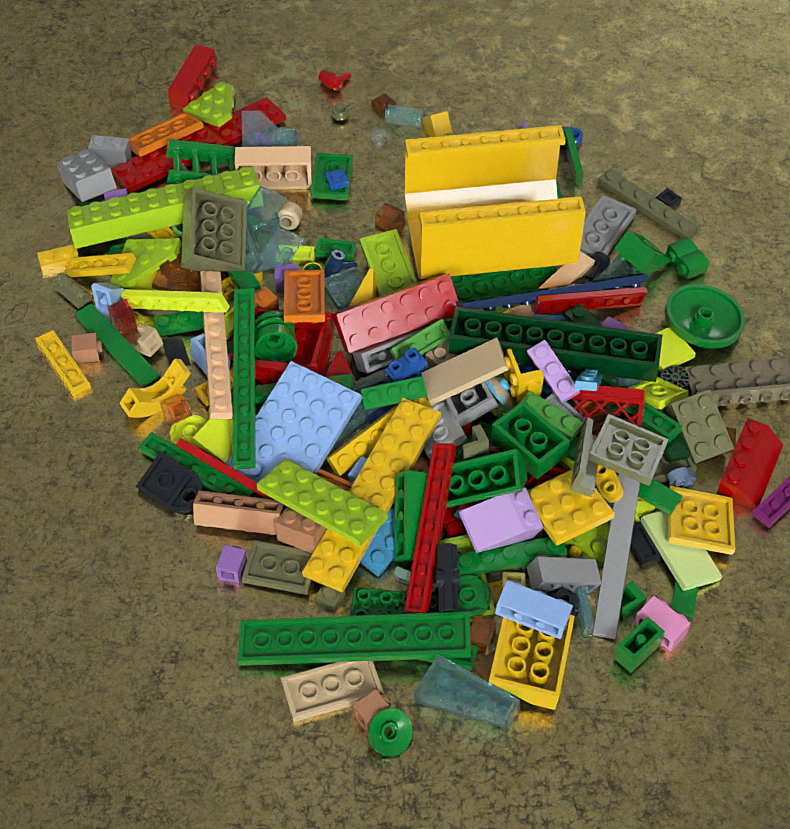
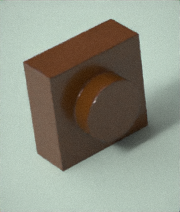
(381, 103)

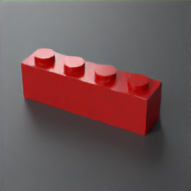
(192, 76)

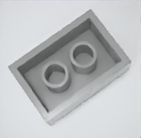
(86, 175)

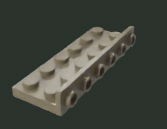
(742, 381)

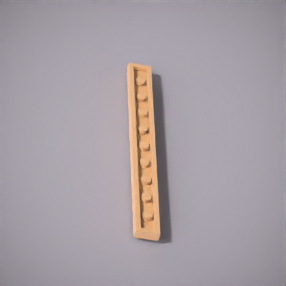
(216, 352)

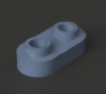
(682, 477)

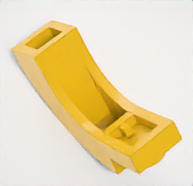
(145, 401)

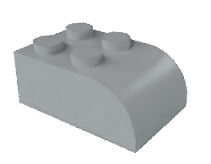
(472, 403)

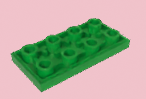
(383, 602)

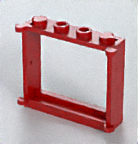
(273, 370)

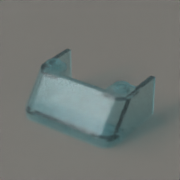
(266, 242)

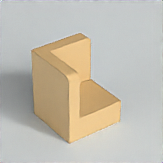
(149, 340)

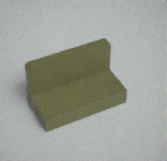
(478, 447)

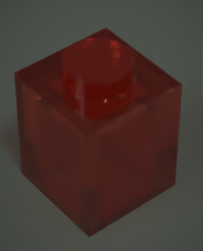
(122, 316)

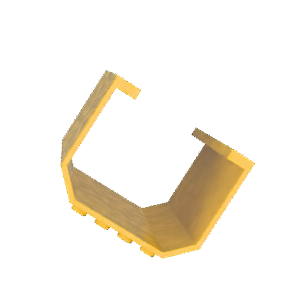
(489, 203)

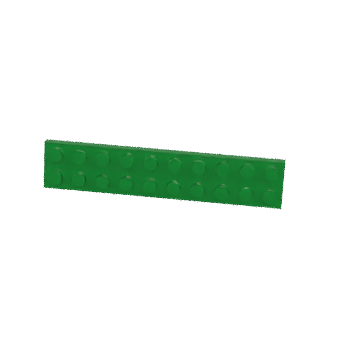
(354, 638)

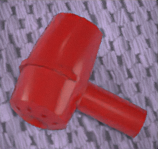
(332, 80)

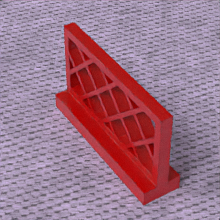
(612, 395)

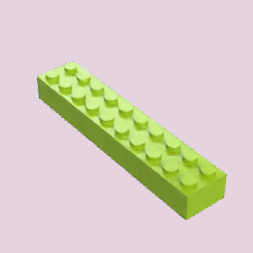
(152, 208)

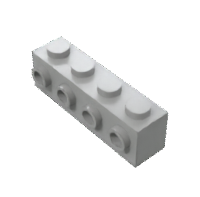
(379, 355)

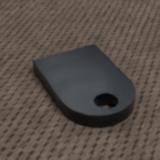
(170, 483)

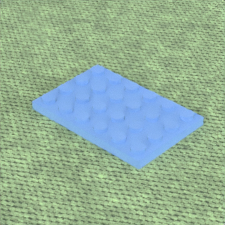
(300, 421)

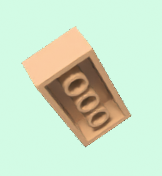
(278, 166)

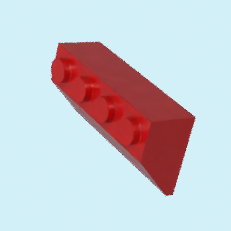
(751, 465)

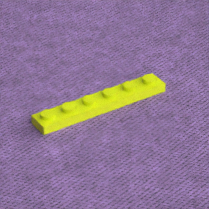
(176, 300)

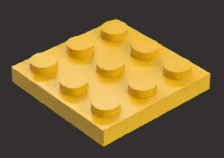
(568, 512)
(702, 521)

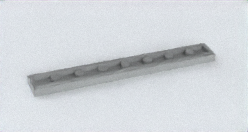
(616, 560)

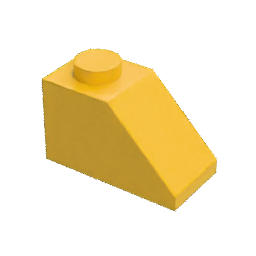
(437, 124)

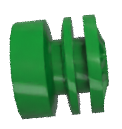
(274, 338)

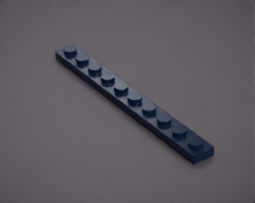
(527, 297)

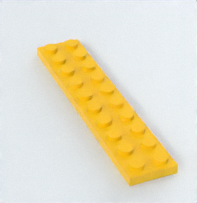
(395, 452)

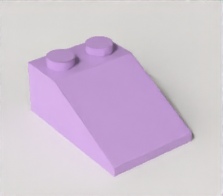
(501, 521)

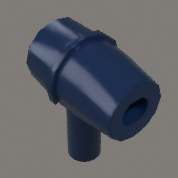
(336, 263)

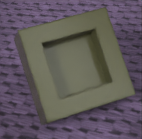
(329, 597)

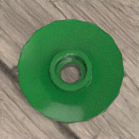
(398, 737)

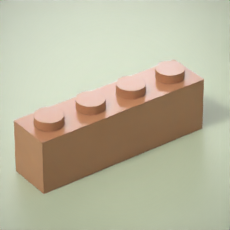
(236, 512)

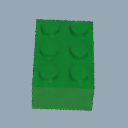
(532, 436)

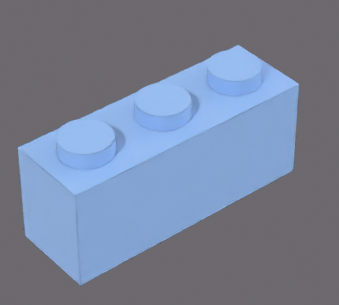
(533, 609)

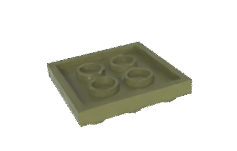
(628, 449)

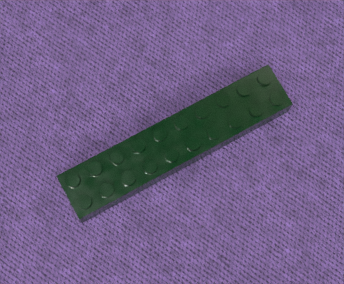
(576, 345)

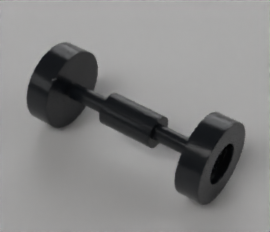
(601, 262)

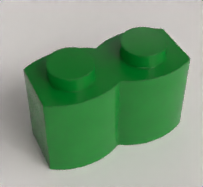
(687, 258)

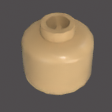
(290, 215)

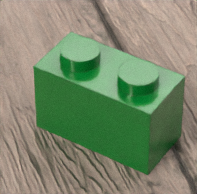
(639, 644)

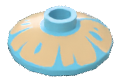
(500, 390)

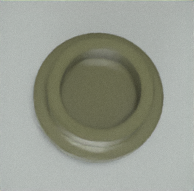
(340, 112)

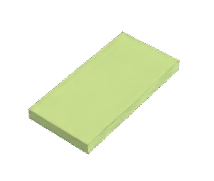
(688, 564)

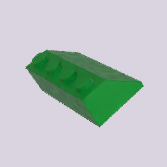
(487, 477)

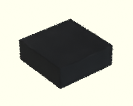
(669, 198)

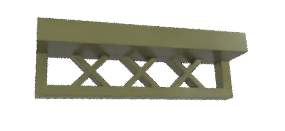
(584, 471)

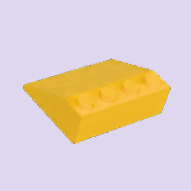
(530, 662)

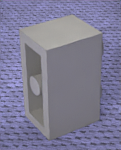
(111, 149)

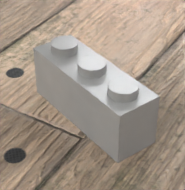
(552, 573)

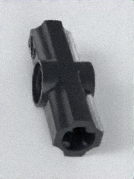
(448, 578)

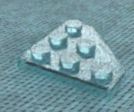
(261, 132)

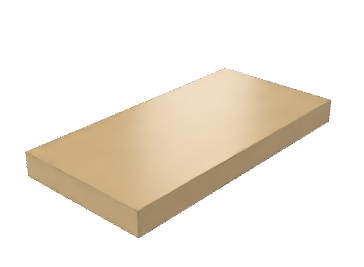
(464, 371)
(329, 688)

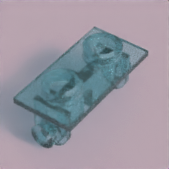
(404, 116)

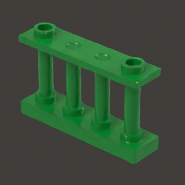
(197, 152)

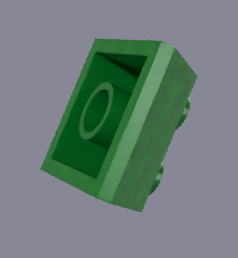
(641, 253)

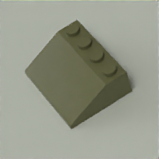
(213, 232)

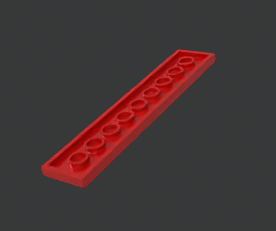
(155, 165)

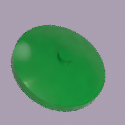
(704, 316)

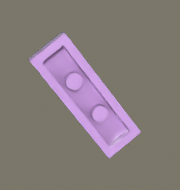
(553, 371)

